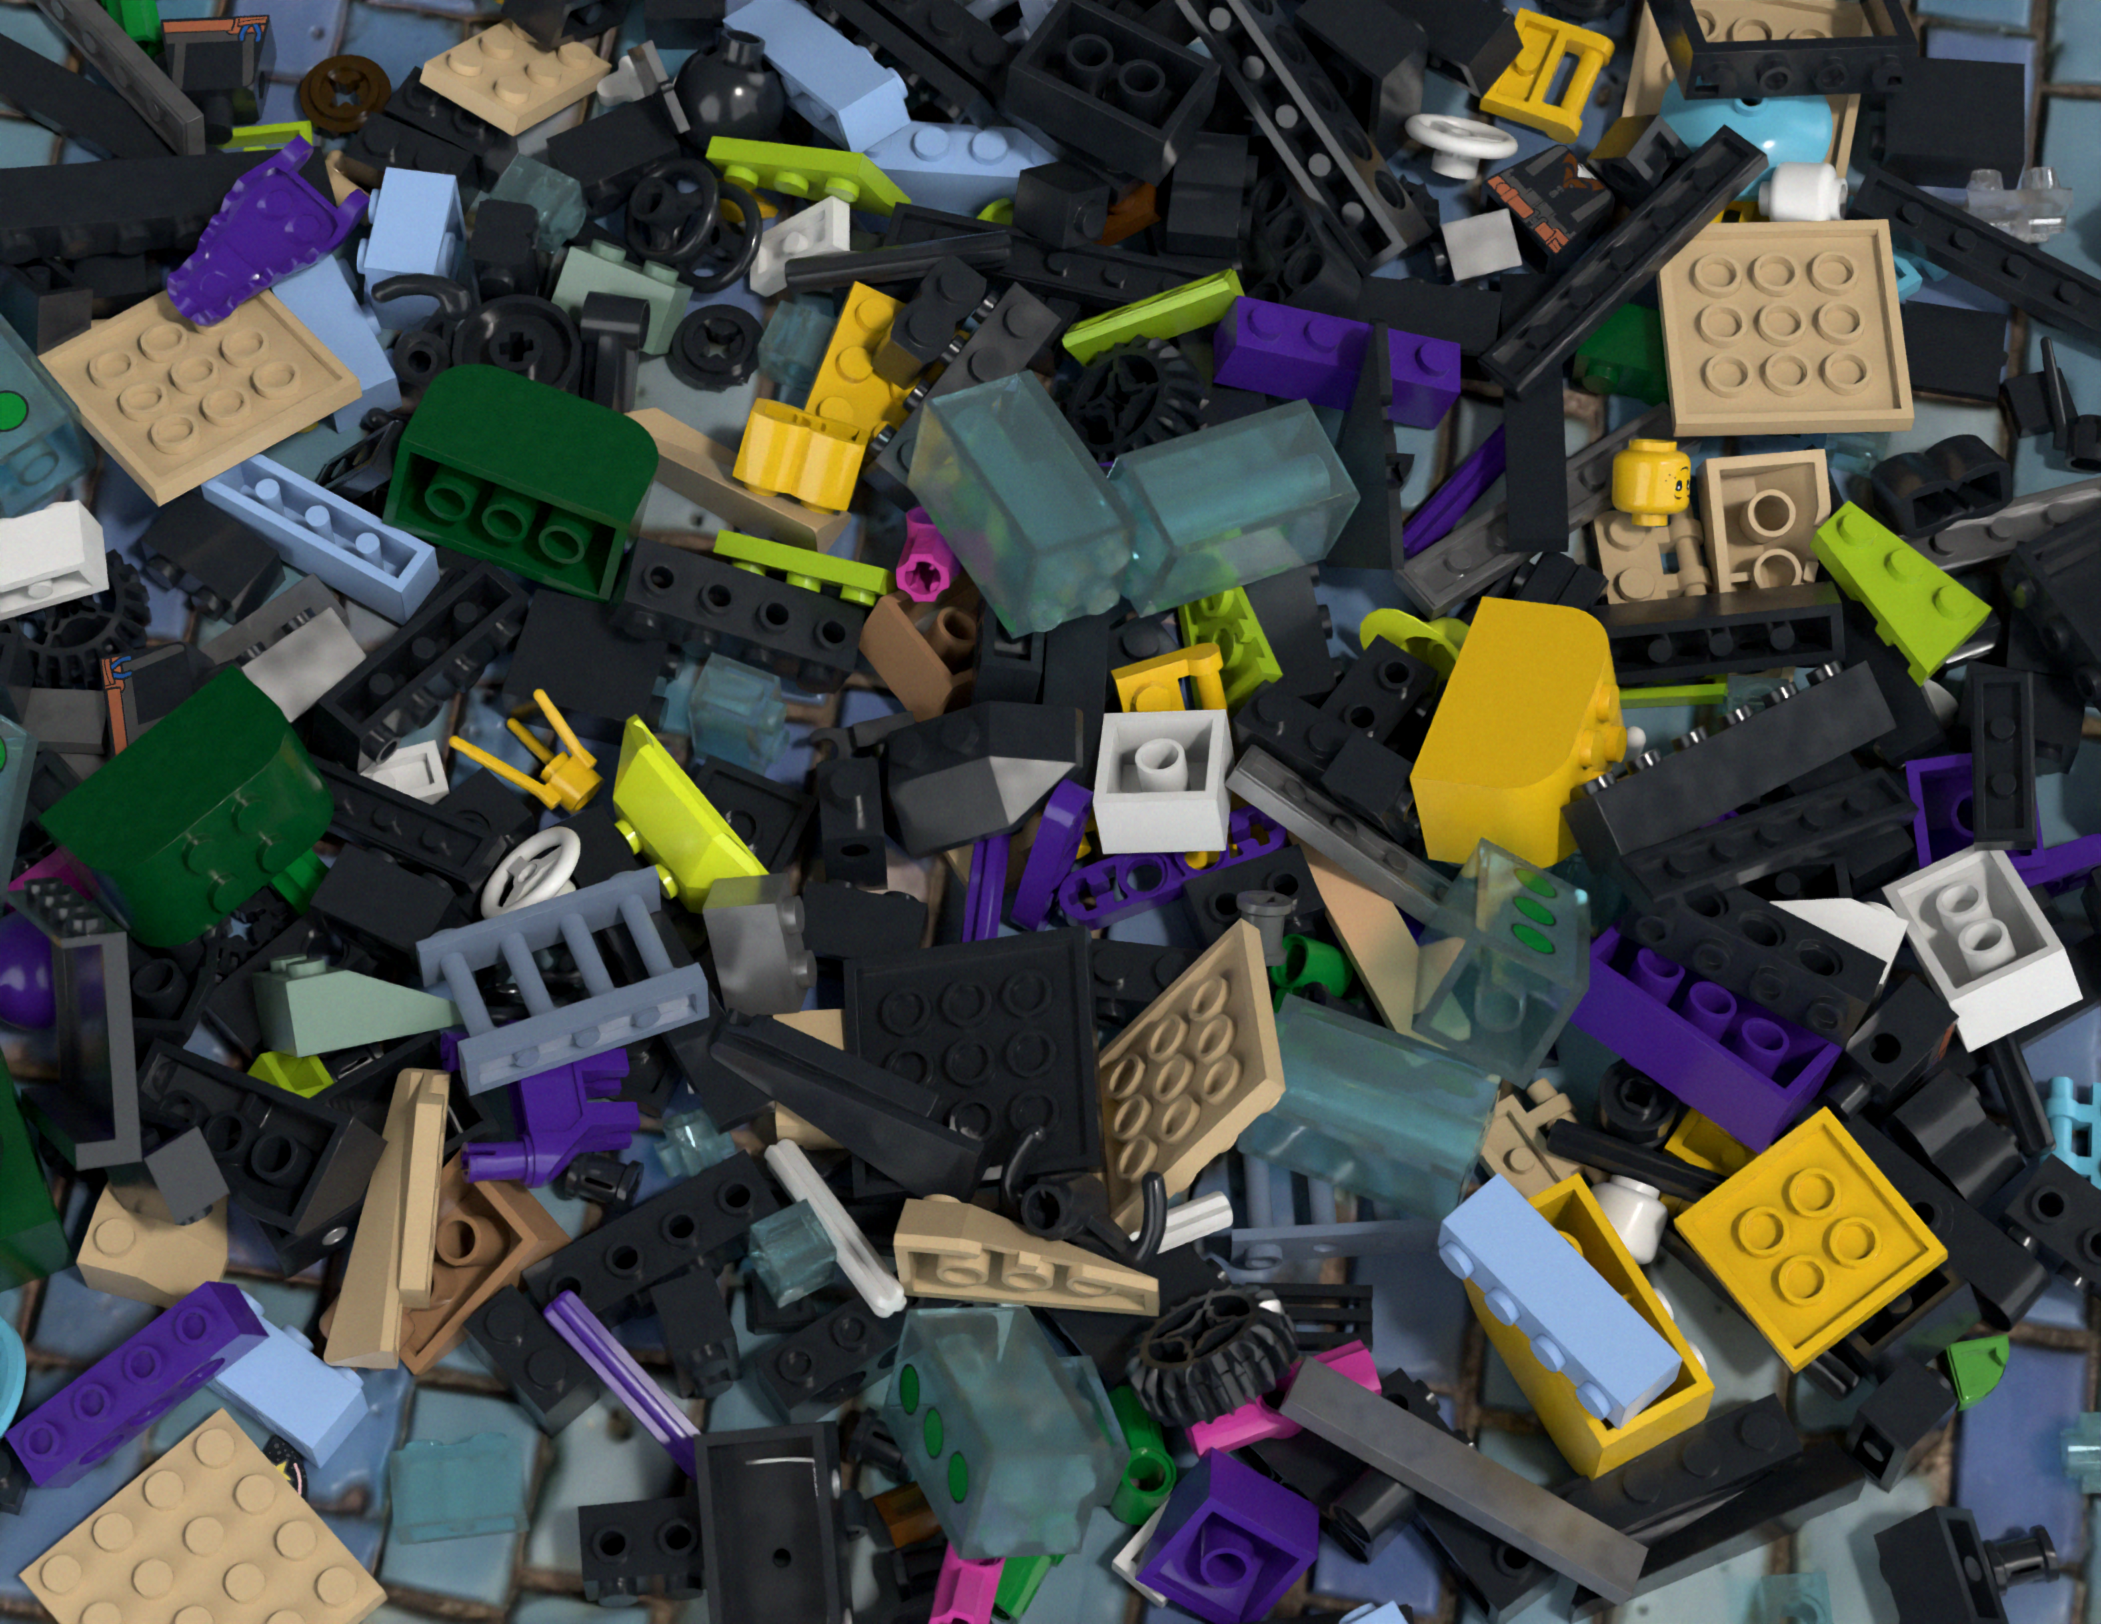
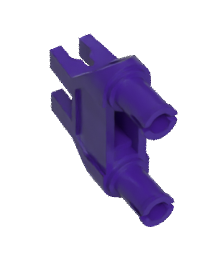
(551, 1118)

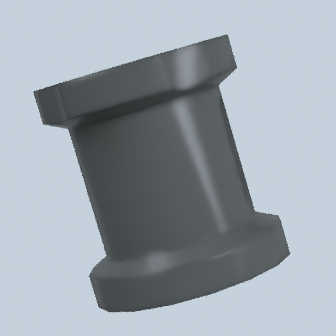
(1267, 913)

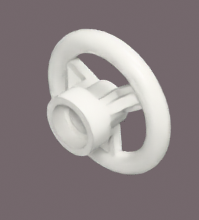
(1460, 143)
(535, 879)

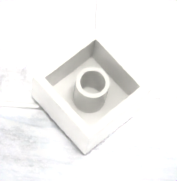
(1164, 781)

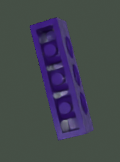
(136, 1385)

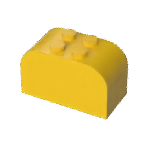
(1518, 733)
(1584, 1441)

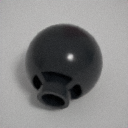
(730, 91)

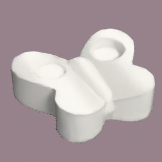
(620, 85)

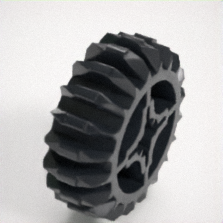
(1121, 406)
(79, 641)
(1212, 1355)

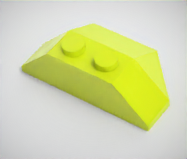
(674, 822)

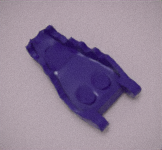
(262, 234)

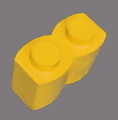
(800, 456)

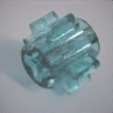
(692, 1145)
(2082, 1451)

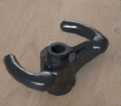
(426, 335)
(1076, 1206)

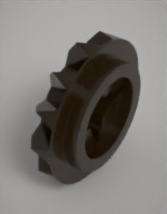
(344, 74)

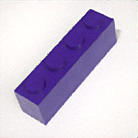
(1316, 357)

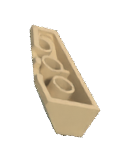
(1761, 520)
(980, 1256)
(149, 1257)

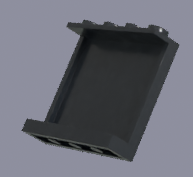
(95, 1105)

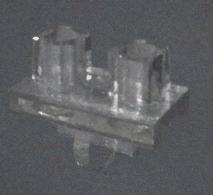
(2025, 212)

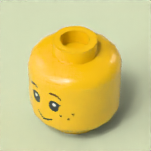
(1651, 481)

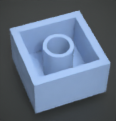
(413, 231)

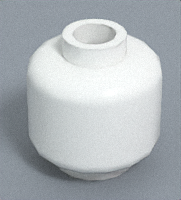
(1804, 193)
(1633, 1214)

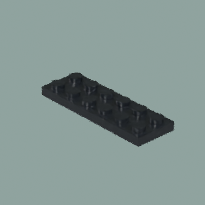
(773, 827)

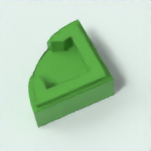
(1975, 1368)

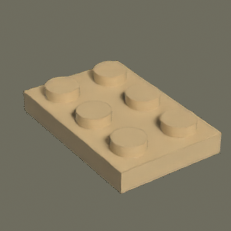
(513, 77)

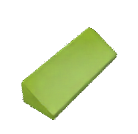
(1156, 316)

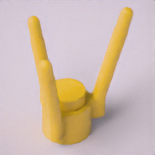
(567, 778)

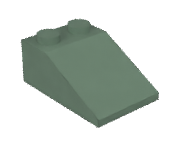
(324, 1008)

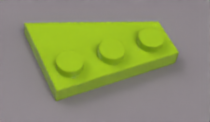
(806, 173)
(806, 568)
(1903, 590)
(1245, 652)

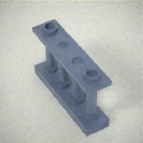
(579, 1029)
(1268, 1246)

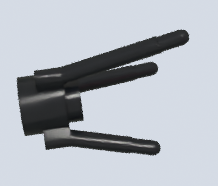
(2083, 438)

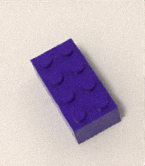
(1702, 1040)

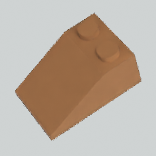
(925, 647)
(481, 1246)

